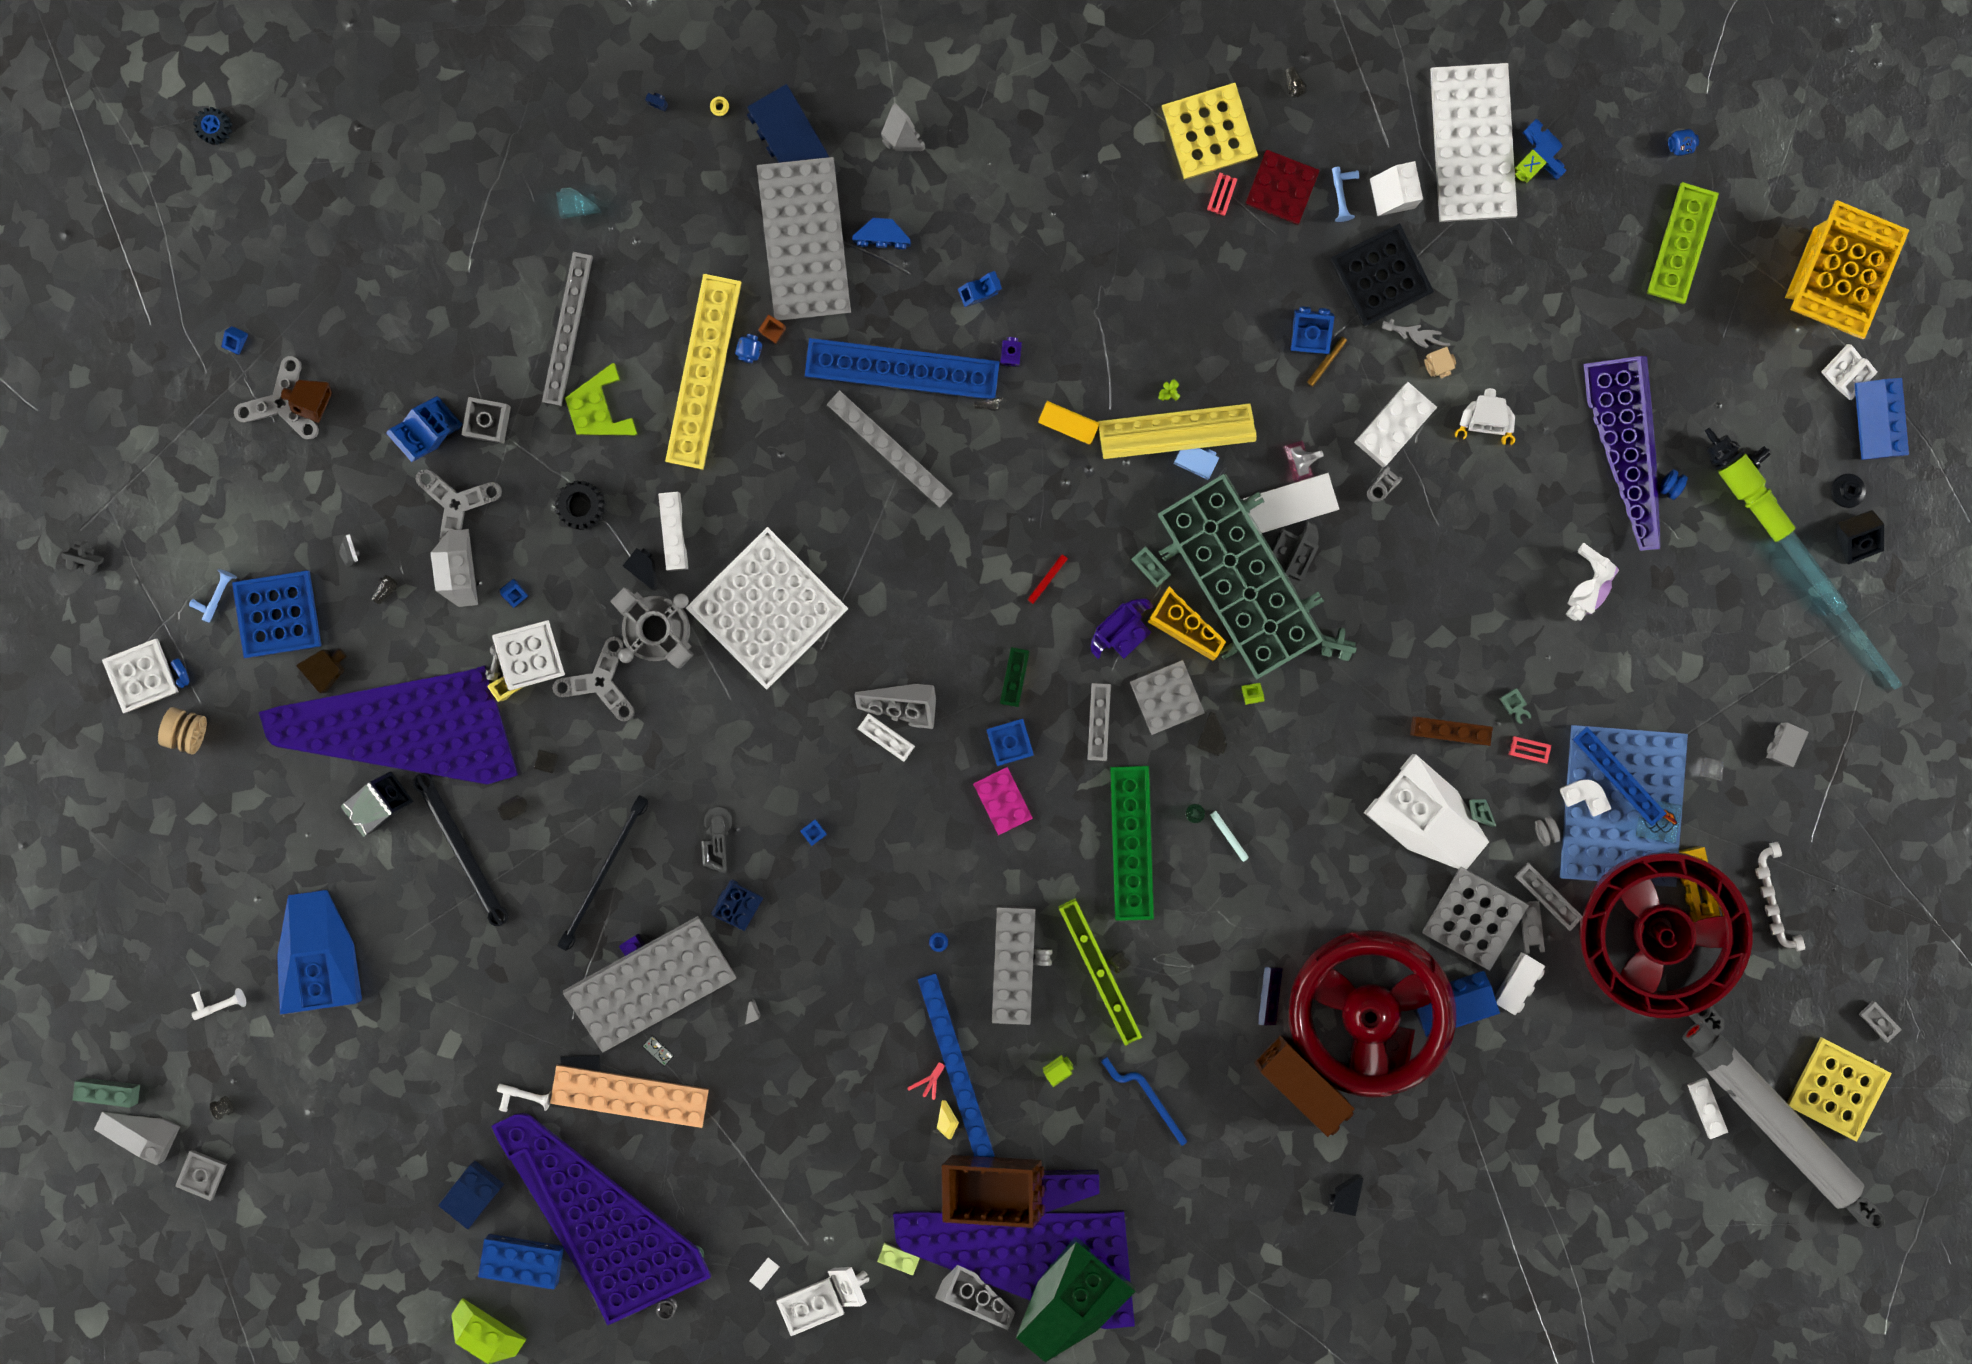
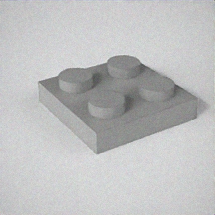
(201, 1175)

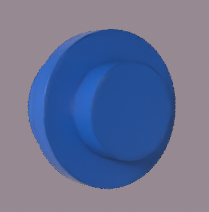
(938, 942)

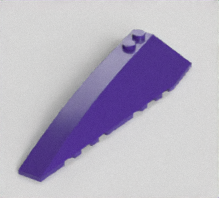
(1624, 418)

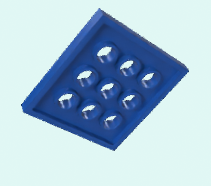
(246, 609)

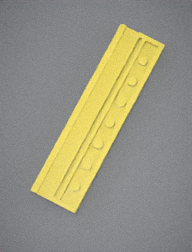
(1177, 431)

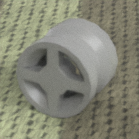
(1042, 957)

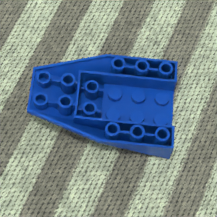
(315, 956)

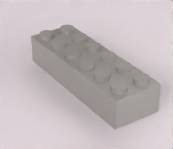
(1013, 965)

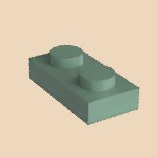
(1151, 567)

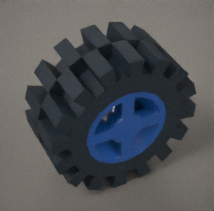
(206, 123)

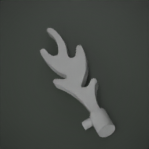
(1417, 336)

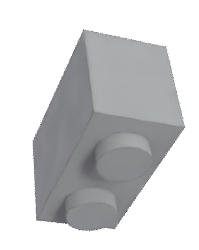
(1786, 744)

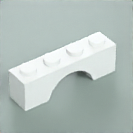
(672, 531)

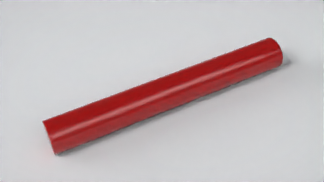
(1047, 579)

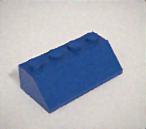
(1881, 419)
(1472, 998)

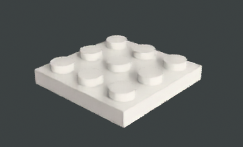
(528, 655)
(140, 675)

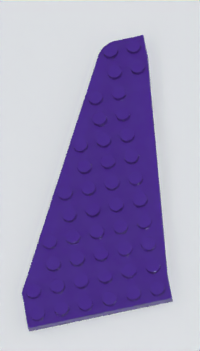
(423, 726)
(610, 1236)
(1017, 1255)

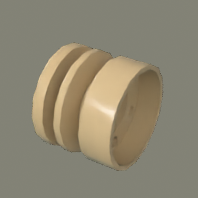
(182, 730)

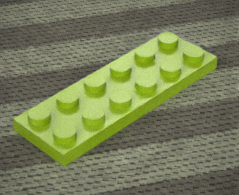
(1682, 243)

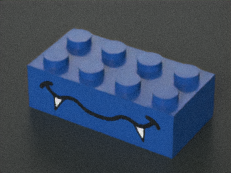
(521, 1261)

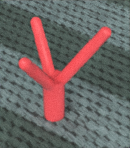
(932, 1081)

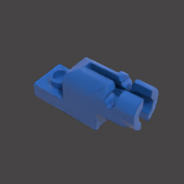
(1546, 146)

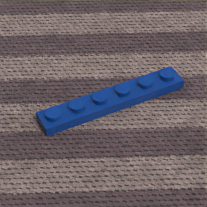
(1619, 776)

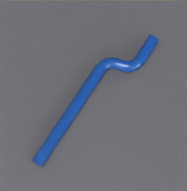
(1150, 1093)

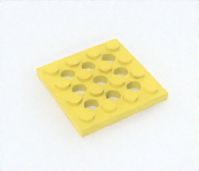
(1235, 113)
(1868, 1094)

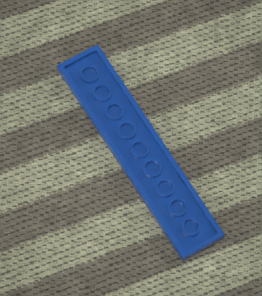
(901, 369)

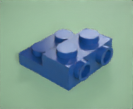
(1312, 330)

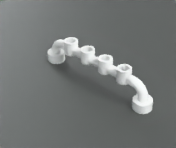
(1768, 891)

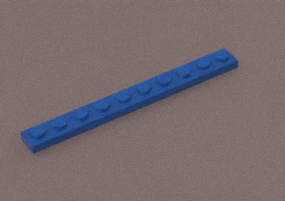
(955, 1066)

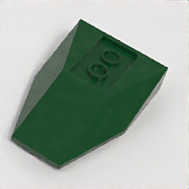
(1071, 1301)

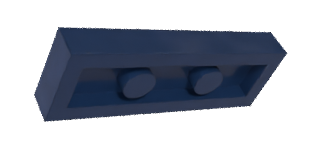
(1270, 995)

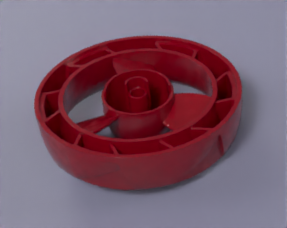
(1643, 972)
(1332, 989)

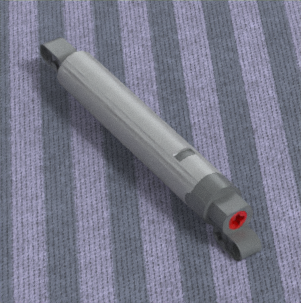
(1778, 1118)

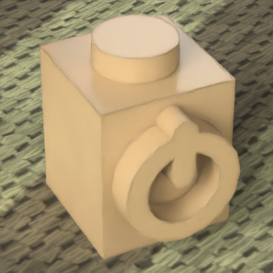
(1440, 363)

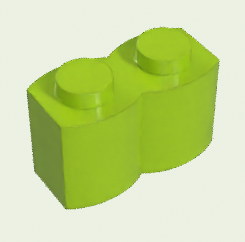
(1058, 1070)

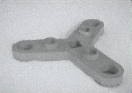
(268, 406)
(444, 495)
(604, 669)

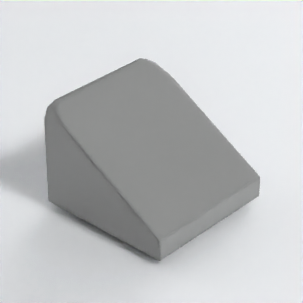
(752, 1013)

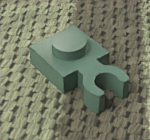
(1513, 703)

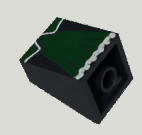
(376, 803)

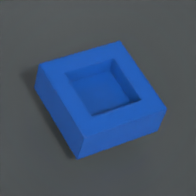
(813, 832)

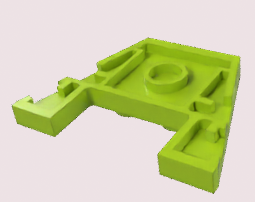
(590, 410)

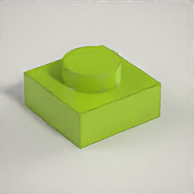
(1252, 693)

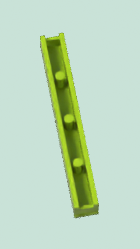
(1100, 971)

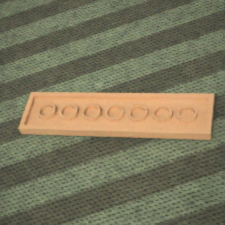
(629, 1096)

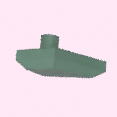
(1481, 812)

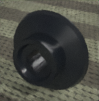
(1840, 490)

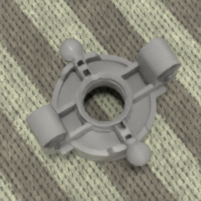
(636, 610)

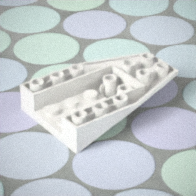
(1428, 816)

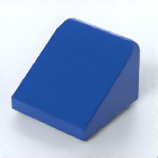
(234, 340)
(513, 593)

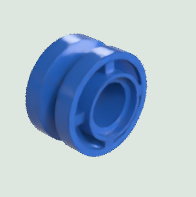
(1673, 484)

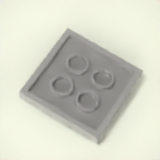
(1167, 697)

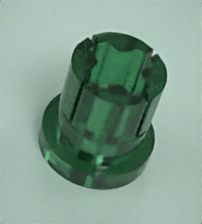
(1189, 811)

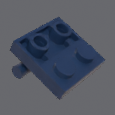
(737, 905)

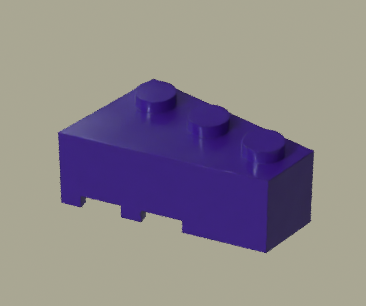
(1068, 1186)

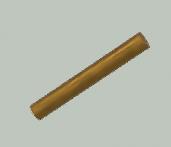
(1326, 362)

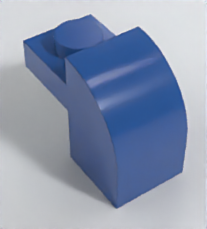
(980, 290)

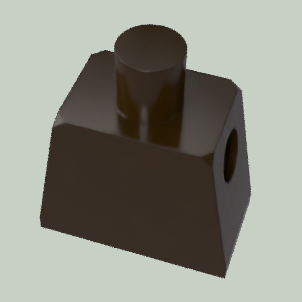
(323, 668)

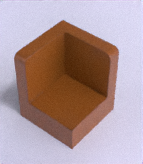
(772, 329)

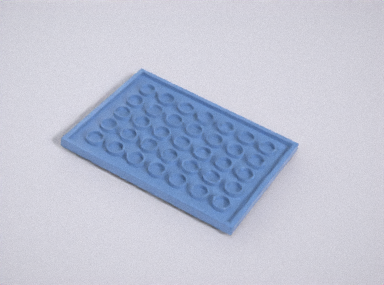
(1602, 841)

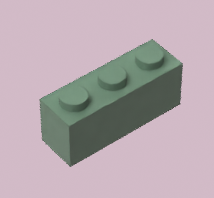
(106, 1092)

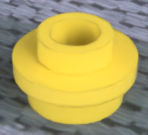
(719, 100)

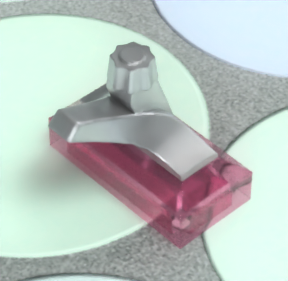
(1300, 460)

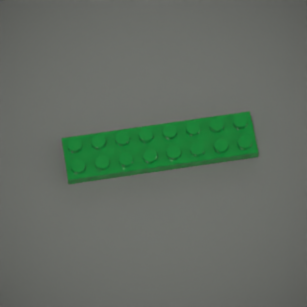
(1132, 843)

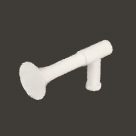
(237, 998)
(508, 1090)

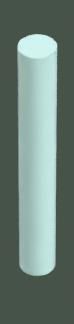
(1229, 836)

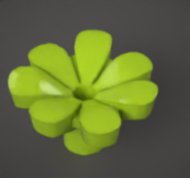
(1170, 391)

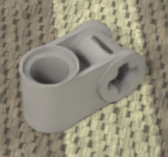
(1385, 483)

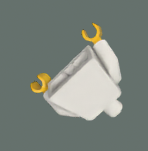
(1488, 415)

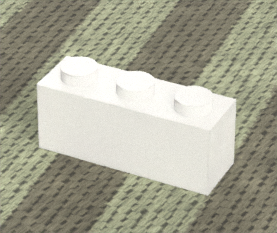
(1519, 983)

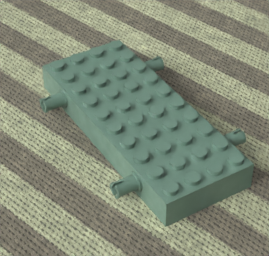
(1241, 576)

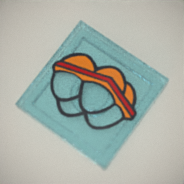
(1665, 828)

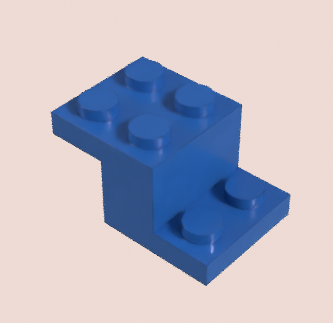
(424, 428)

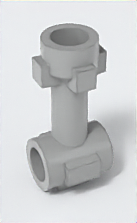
(492, 673)

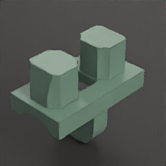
(1346, 647)

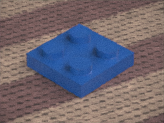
(1010, 742)

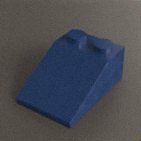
(471, 1194)

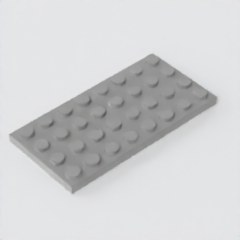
(804, 238)
(649, 984)

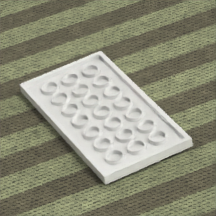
(1473, 142)

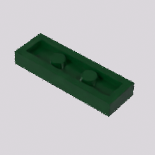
(1014, 677)

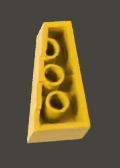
(1185, 625)

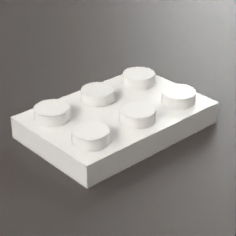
(810, 1306)

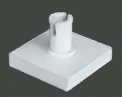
(848, 1285)

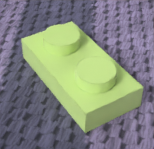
(898, 1259)

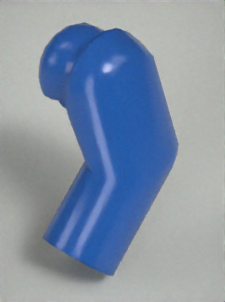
(181, 672)

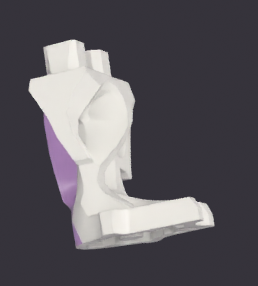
(1593, 592)

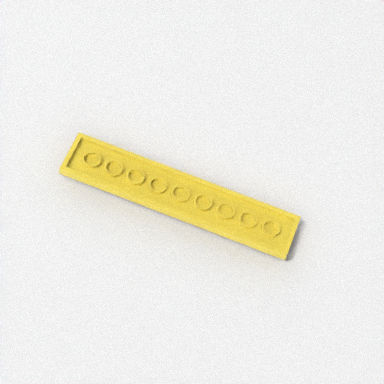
(703, 371)

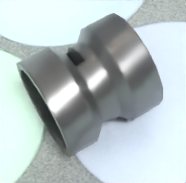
(666, 1311)

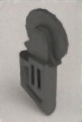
(717, 822)

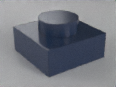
(656, 101)

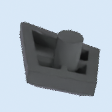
(347, 551)

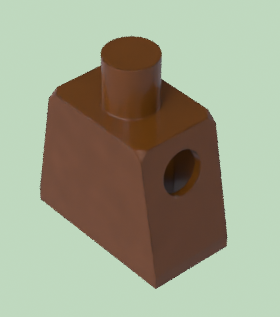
(308, 398)

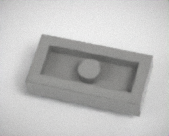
(1880, 1021)

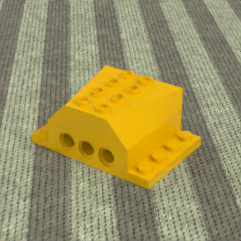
(1846, 269)

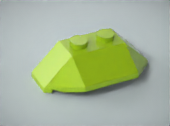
(483, 1334)

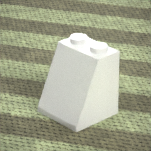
(1396, 189)

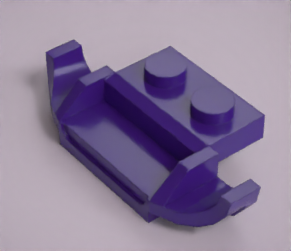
(1122, 629)

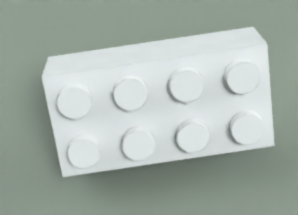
(1395, 424)

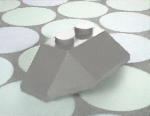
(454, 568)

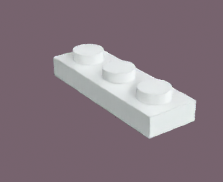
(1707, 1108)

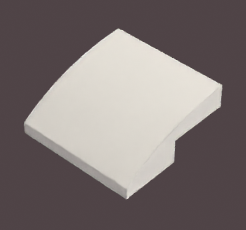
(1848, 369)

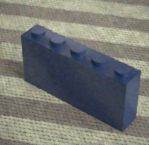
(785, 127)

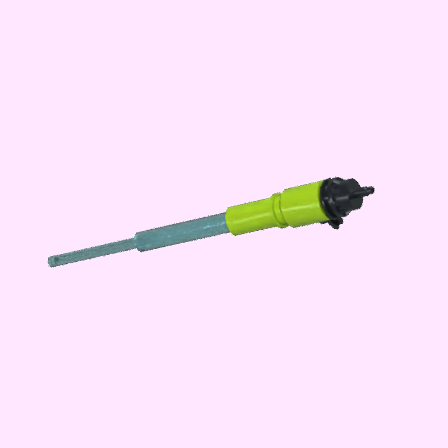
(1748, 484)

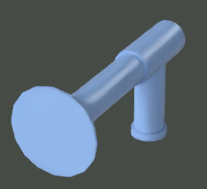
(1344, 215)
(209, 610)

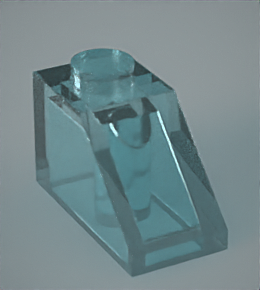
(574, 204)

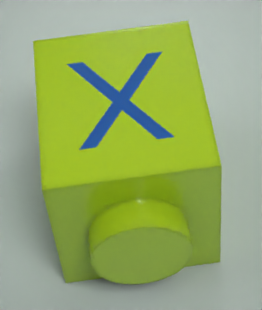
(1529, 166)

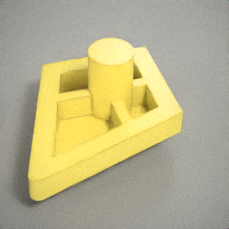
(947, 1121)

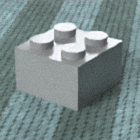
(486, 420)

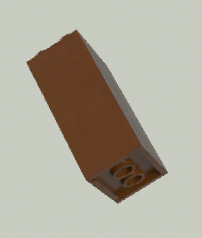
(1304, 1087)
(992, 1191)

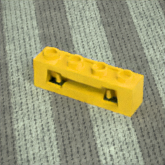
(1692, 895)

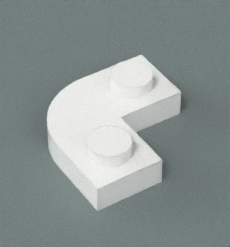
(1588, 791)

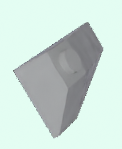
(900, 132)
(908, 703)
(139, 1134)
(969, 1293)

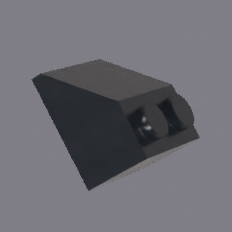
(1861, 536)

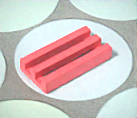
(1227, 179)
(1514, 746)

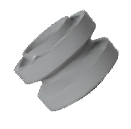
(1547, 831)

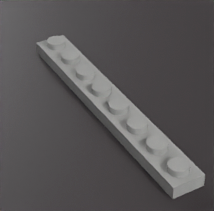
(567, 329)
(889, 449)

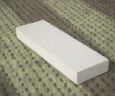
(886, 737)

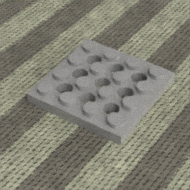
(1496, 940)

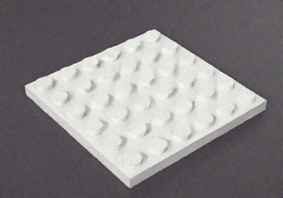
(767, 608)

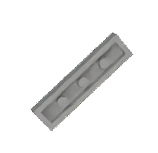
(1099, 722)
(1548, 897)

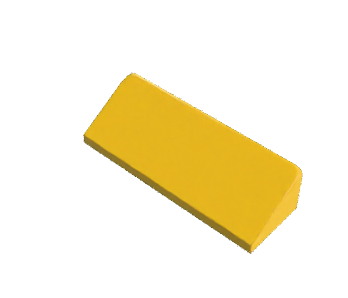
(1068, 422)

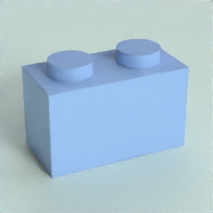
(1197, 461)

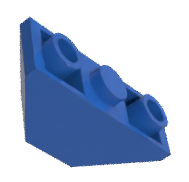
(881, 233)

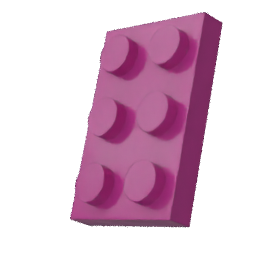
(1002, 801)

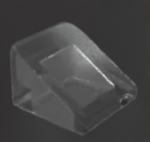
(1712, 769)

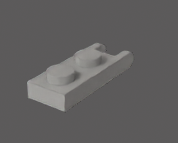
(1532, 927)

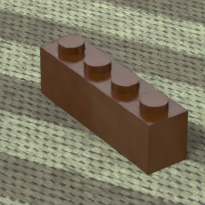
(1451, 731)

